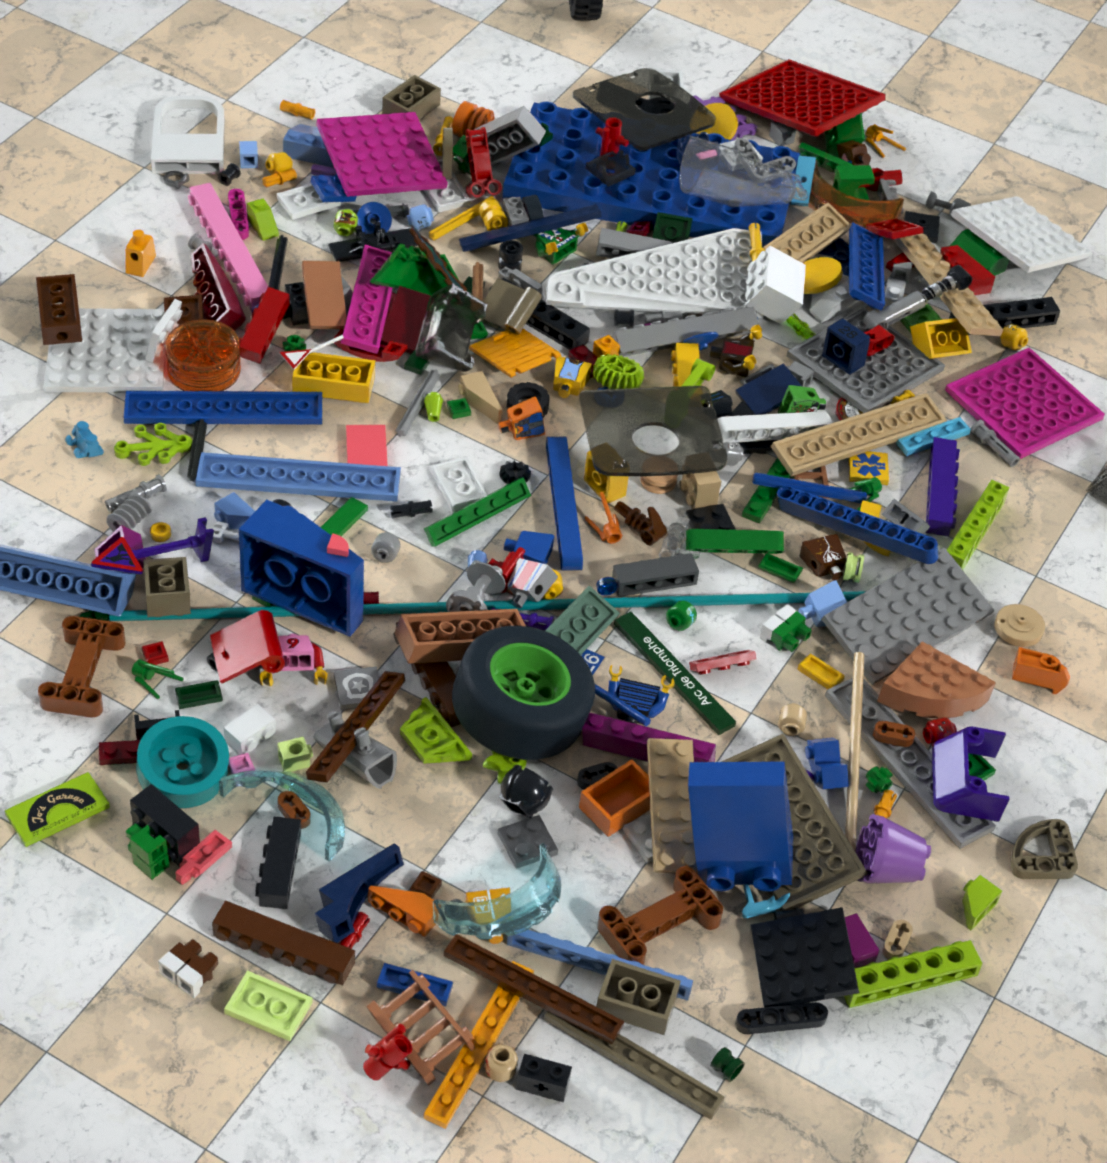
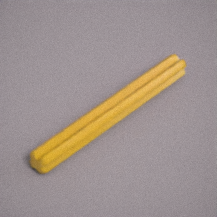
(456, 221)

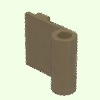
(510, 305)

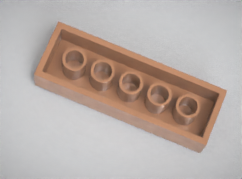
(448, 634)

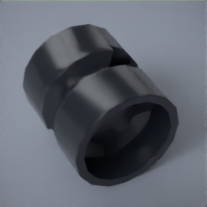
(510, 255)

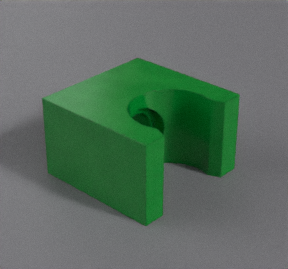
(850, 177)

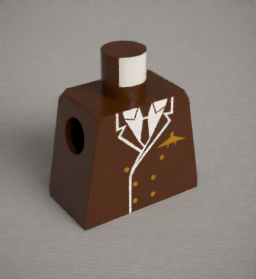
(824, 556)

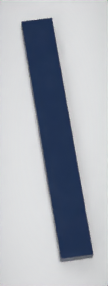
(530, 228)

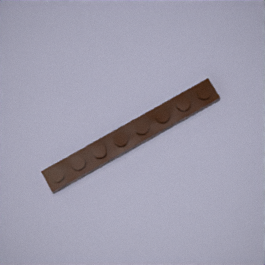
(362, 717)
(534, 989)

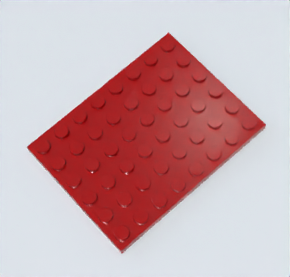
(802, 97)

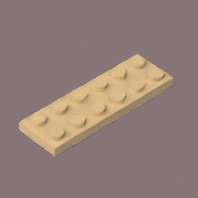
(812, 234)
(670, 804)

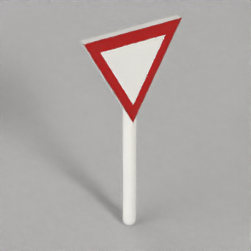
(294, 358)

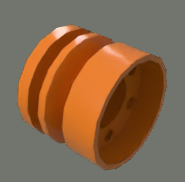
(470, 117)

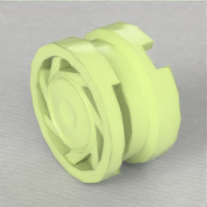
(851, 566)

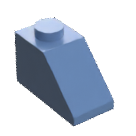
(232, 511)

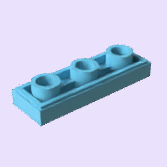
(805, 170)

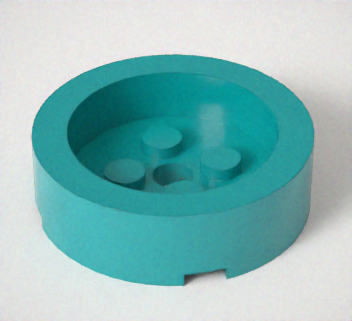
(186, 741)

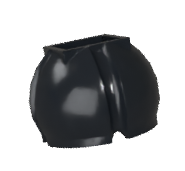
(525, 791)

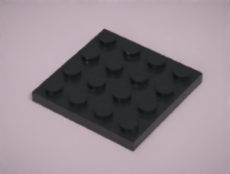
(804, 958)

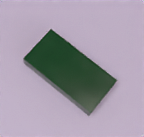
(198, 694)

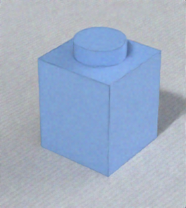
(248, 154)

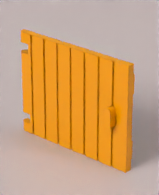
(514, 352)

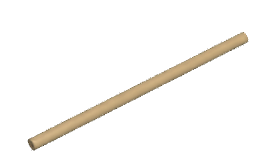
(854, 749)

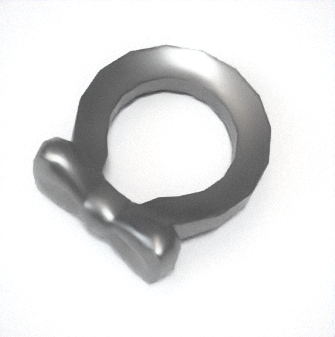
(178, 183)

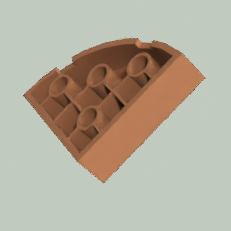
(935, 685)

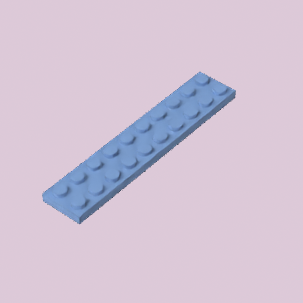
(298, 476)

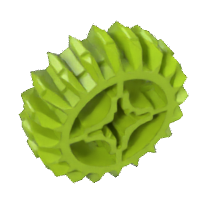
(618, 372)

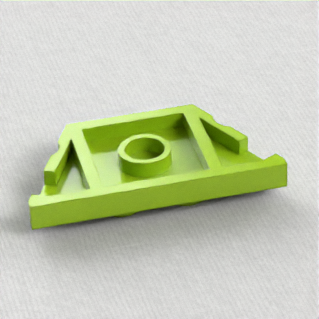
(433, 737)

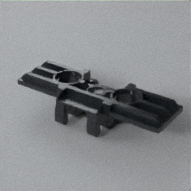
(379, 239)

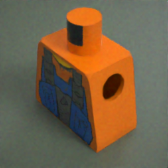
(524, 420)

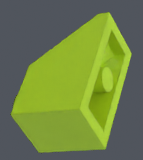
(262, 219)
(979, 900)

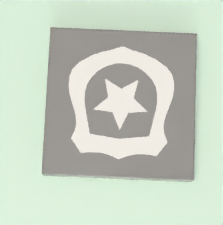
(354, 685)

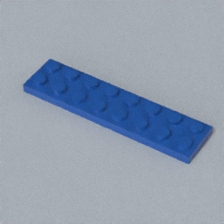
(866, 267)

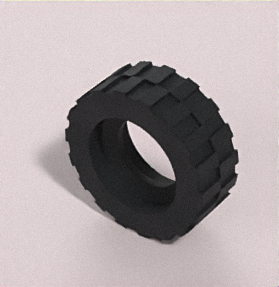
(527, 391)

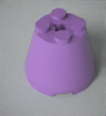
(891, 852)

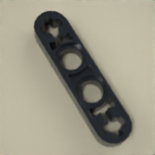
(780, 1013)

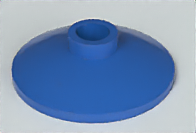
(375, 211)
(702, 339)

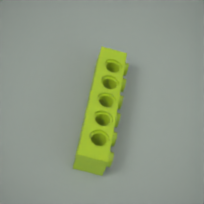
(978, 523)
(965, 965)

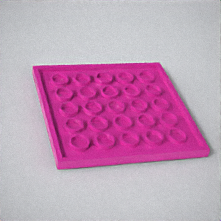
(381, 154)
(1024, 402)

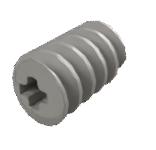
(129, 512)

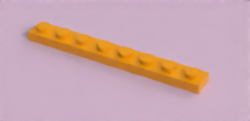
(469, 1062)

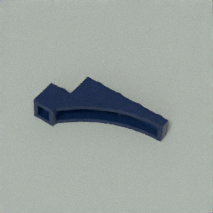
(347, 893)

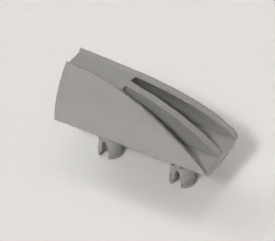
(368, 758)

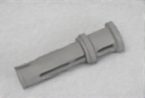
(988, 437)
(144, 489)

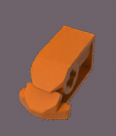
(1040, 670)

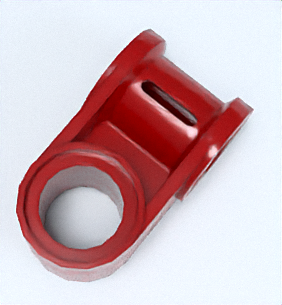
(879, 339)

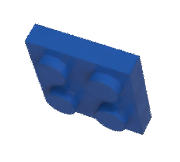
(330, 189)

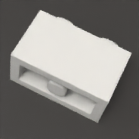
(249, 729)

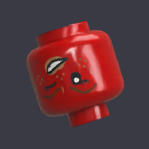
(938, 729)

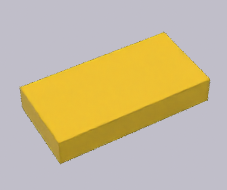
(820, 672)

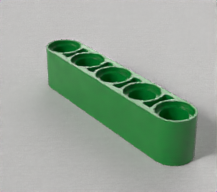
(735, 541)

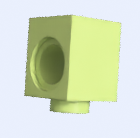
(294, 754)

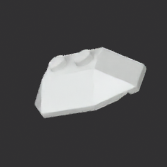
(833, 301)

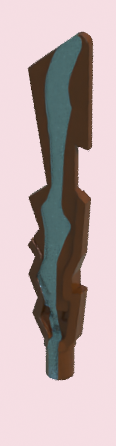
(434, 258)

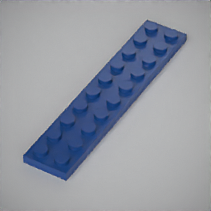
(223, 407)

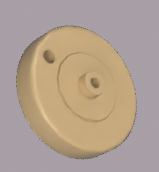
(1019, 625)

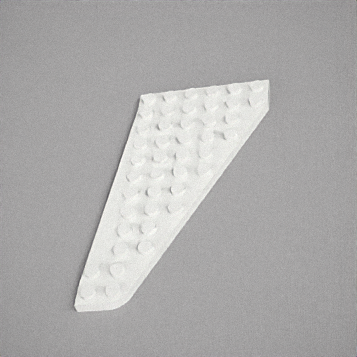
(676, 277)

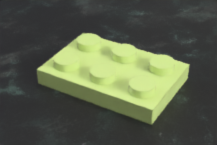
(268, 1005)

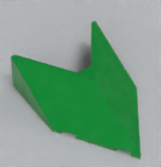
(407, 269)

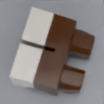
(186, 968)

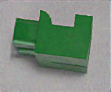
(148, 853)

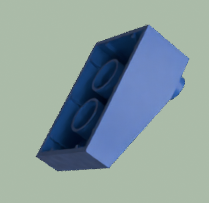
(289, 567)
(741, 824)

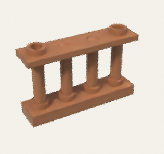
(425, 1066)

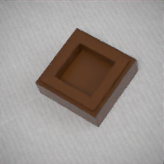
(426, 884)

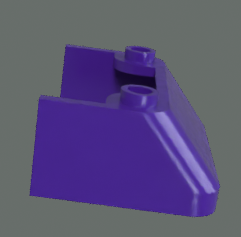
(953, 786)

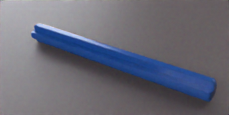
(813, 488)

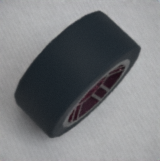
(533, 207)

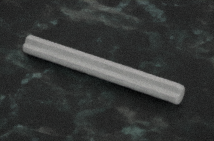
(417, 403)

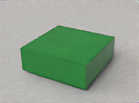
(459, 408)

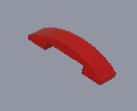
(388, 353)

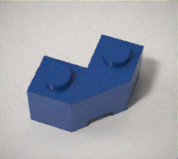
(826, 764)

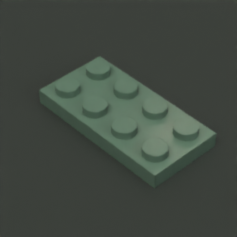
(584, 620)

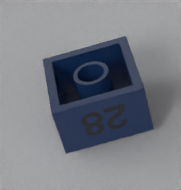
(846, 346)

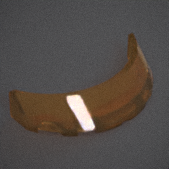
(851, 208)

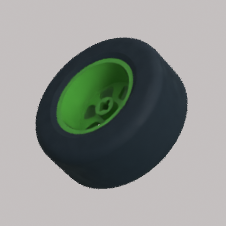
(521, 720)

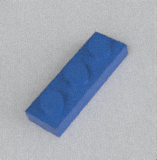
(398, 979)

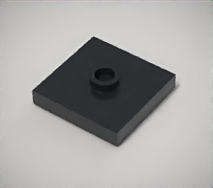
(929, 223)

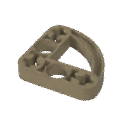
(447, 148)
(1055, 862)

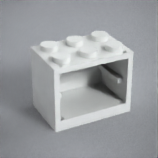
(775, 285)

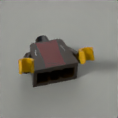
(737, 353)

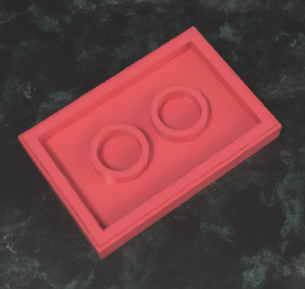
(366, 444)

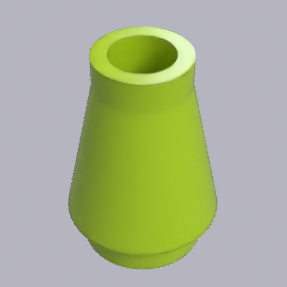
(433, 404)

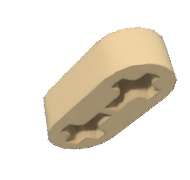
(902, 941)

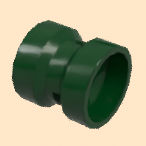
(727, 1064)

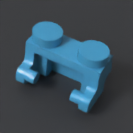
(85, 441)

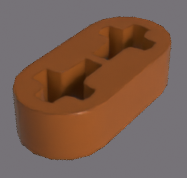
(894, 733)
(297, 807)

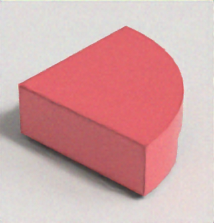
(338, 546)

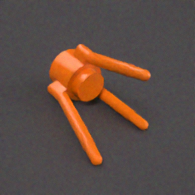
(611, 530)

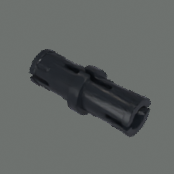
(411, 509)

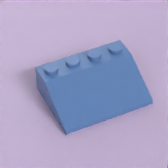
(307, 145)

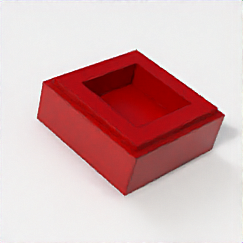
(155, 653)

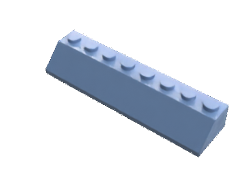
(64, 581)

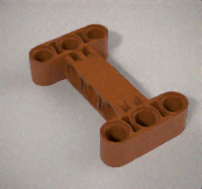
(74, 694)
(660, 916)

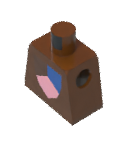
(854, 153)

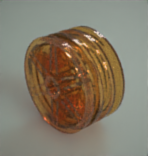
(203, 356)

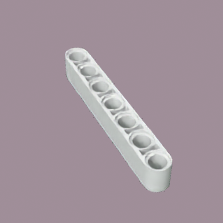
(770, 426)

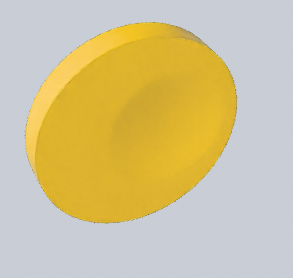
(726, 120)
(821, 274)

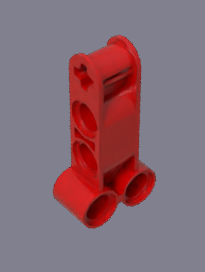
(480, 164)

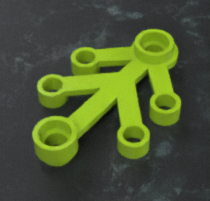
(176, 443)

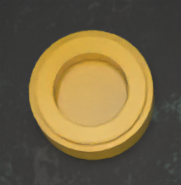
(160, 532)

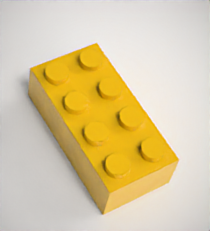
(335, 377)

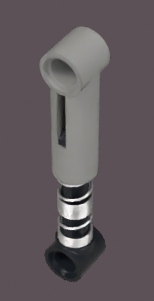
(956, 278)

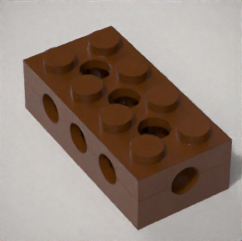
(59, 290)

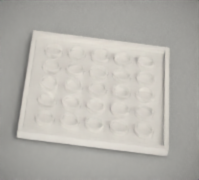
(1021, 234)
(110, 355)

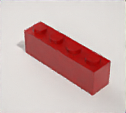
(263, 324)

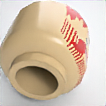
(501, 1063)

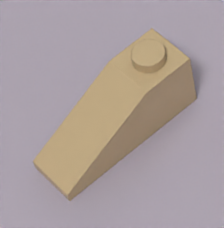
(480, 395)

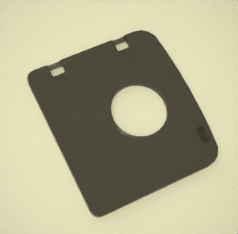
(643, 129)
(616, 414)

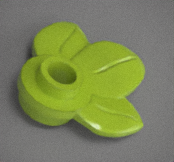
(502, 764)

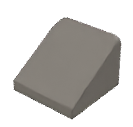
(902, 271)

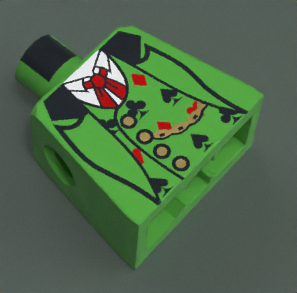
(801, 399)

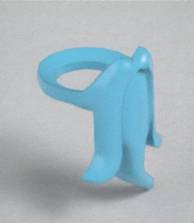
(763, 907)

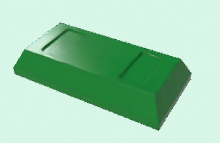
(780, 568)

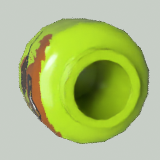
(345, 222)

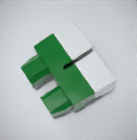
(784, 629)

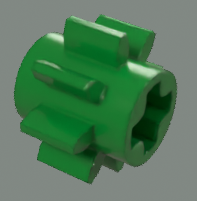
(294, 343)
(878, 779)

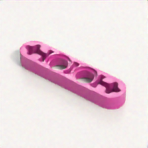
(238, 213)

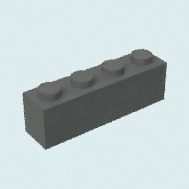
(655, 574)

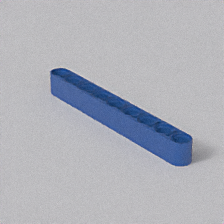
(564, 504)
(858, 524)

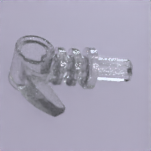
(676, 535)

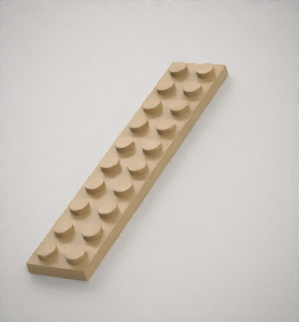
(961, 303)
(856, 434)

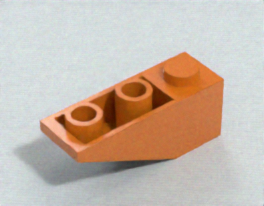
(408, 907)

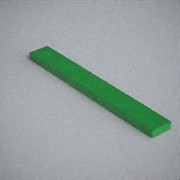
(338, 524)

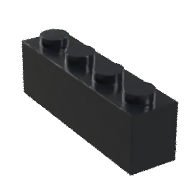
(279, 863)

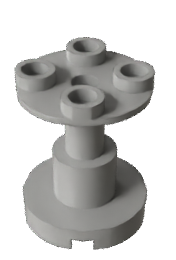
(484, 579)

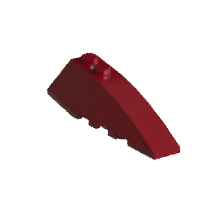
(217, 293)

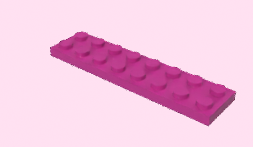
(368, 304)

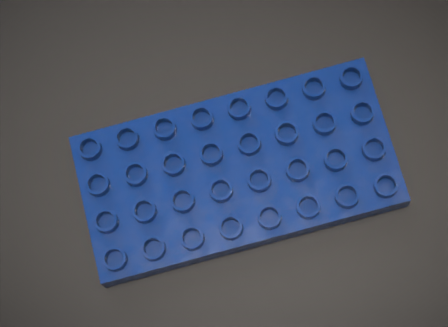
(563, 184)

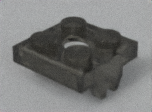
(611, 161)

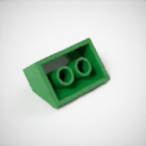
(849, 130)
(981, 252)

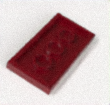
(405, 318)

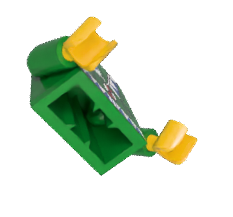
(558, 242)

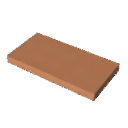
(324, 294)

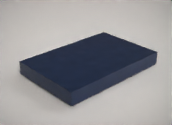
(767, 390)

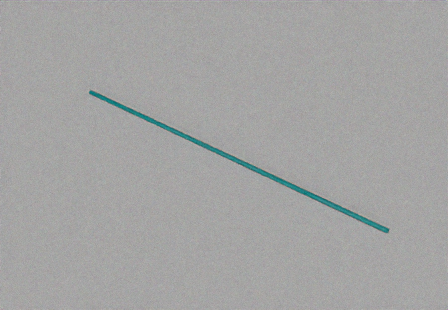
(547, 604)

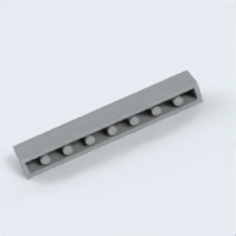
(666, 335)

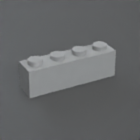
(618, 243)

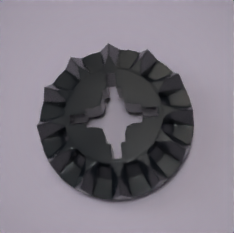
(508, 476)

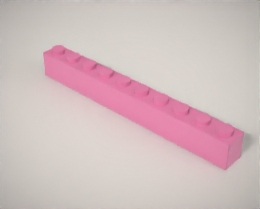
(228, 244)

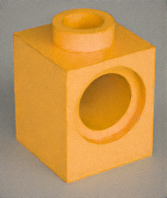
(605, 346)

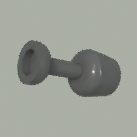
(933, 201)

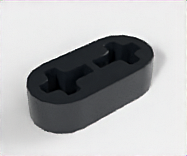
(594, 773)

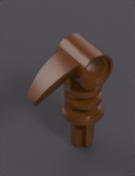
(650, 528)

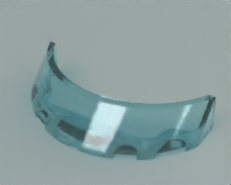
(306, 790)
(508, 913)

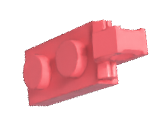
(202, 856)

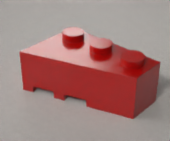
(982, 278)

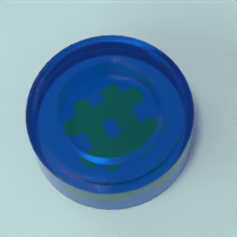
(606, 586)

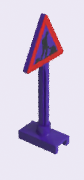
(123, 559)

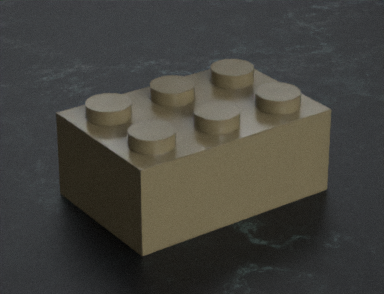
(412, 96)
(167, 587)
(638, 996)

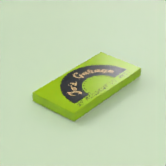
(57, 809)

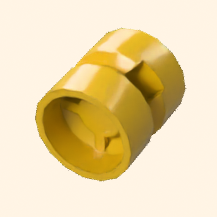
(493, 215)

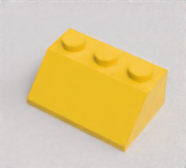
(941, 338)

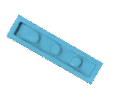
(923, 439)

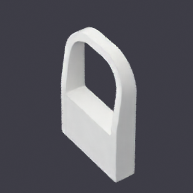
(187, 151)

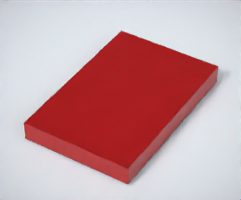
(894, 228)

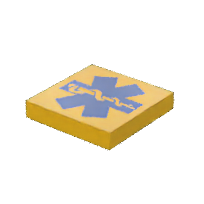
(869, 465)

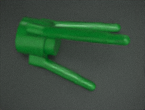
(870, 486)
(146, 671)

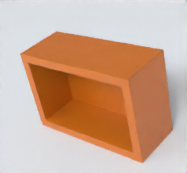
(617, 798)

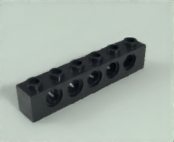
(1024, 312)
(557, 325)

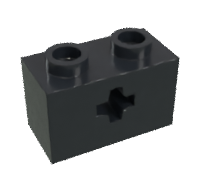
(298, 305)
(543, 1077)

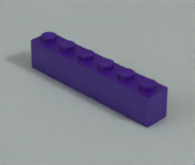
(942, 486)

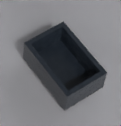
(165, 819)

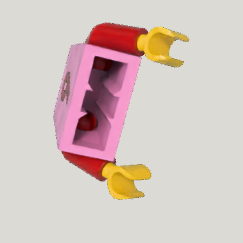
(299, 655)

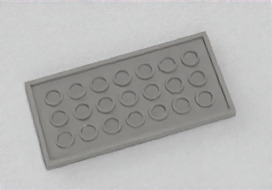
(911, 607)

